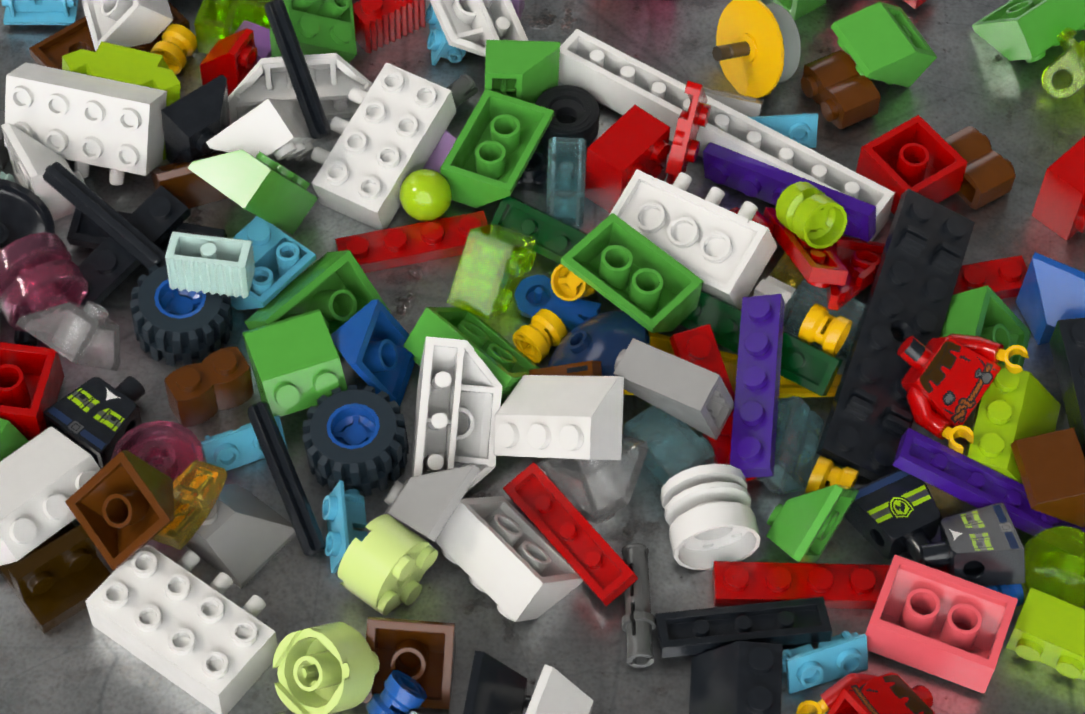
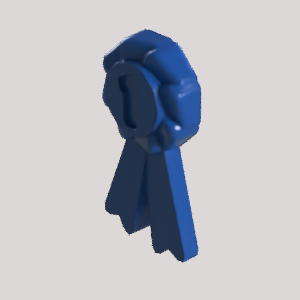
(536, 294)

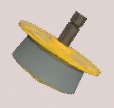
(756, 46)

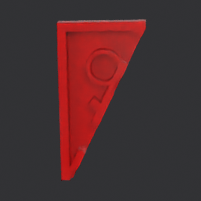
(684, 145)
(861, 261)

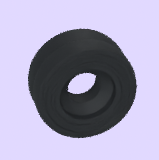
(574, 102)

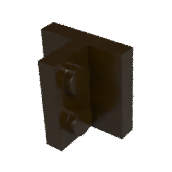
(57, 576)

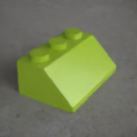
(1009, 411)

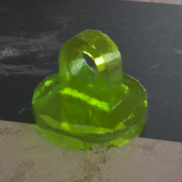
(1071, 60)
(1057, 563)

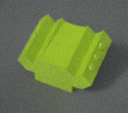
(126, 66)

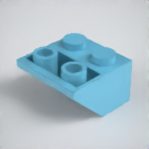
(276, 263)

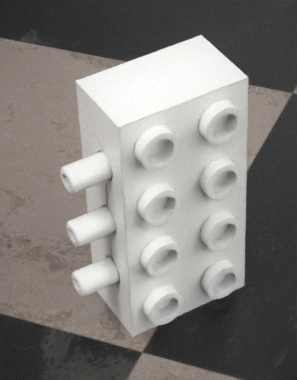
(88, 119)
(381, 145)
(705, 238)
(185, 626)

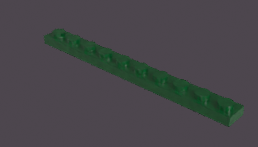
(554, 238)

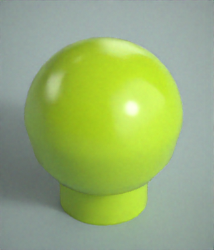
(425, 194)

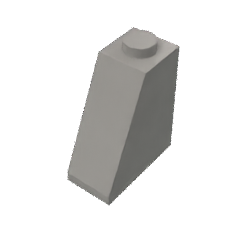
(675, 387)

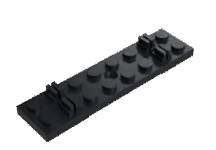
(906, 296)

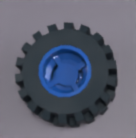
(178, 322)
(356, 439)

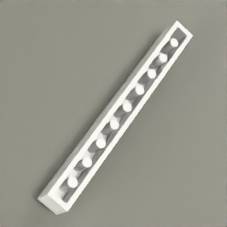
(624, 81)

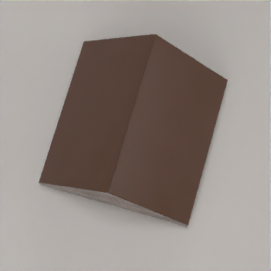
(185, 184)
(1053, 474)
(124, 507)
(419, 650)

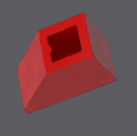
(230, 57)

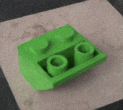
(321, 27)
(884, 44)
(521, 67)

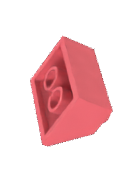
(940, 623)

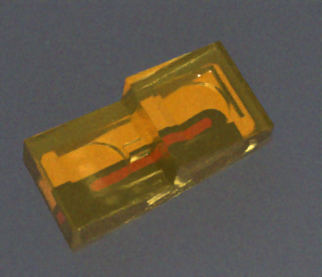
(194, 498)

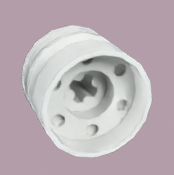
(709, 516)

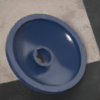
(599, 340)

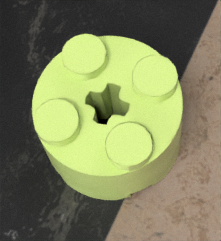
(386, 565)
(324, 669)

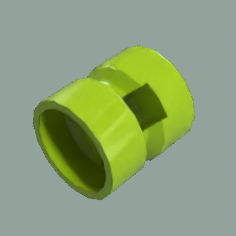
(811, 215)

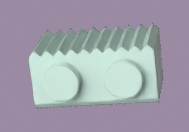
(210, 264)

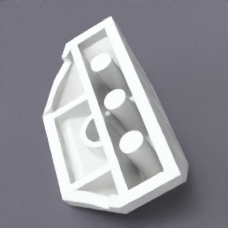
(472, 22)
(270, 80)
(454, 410)

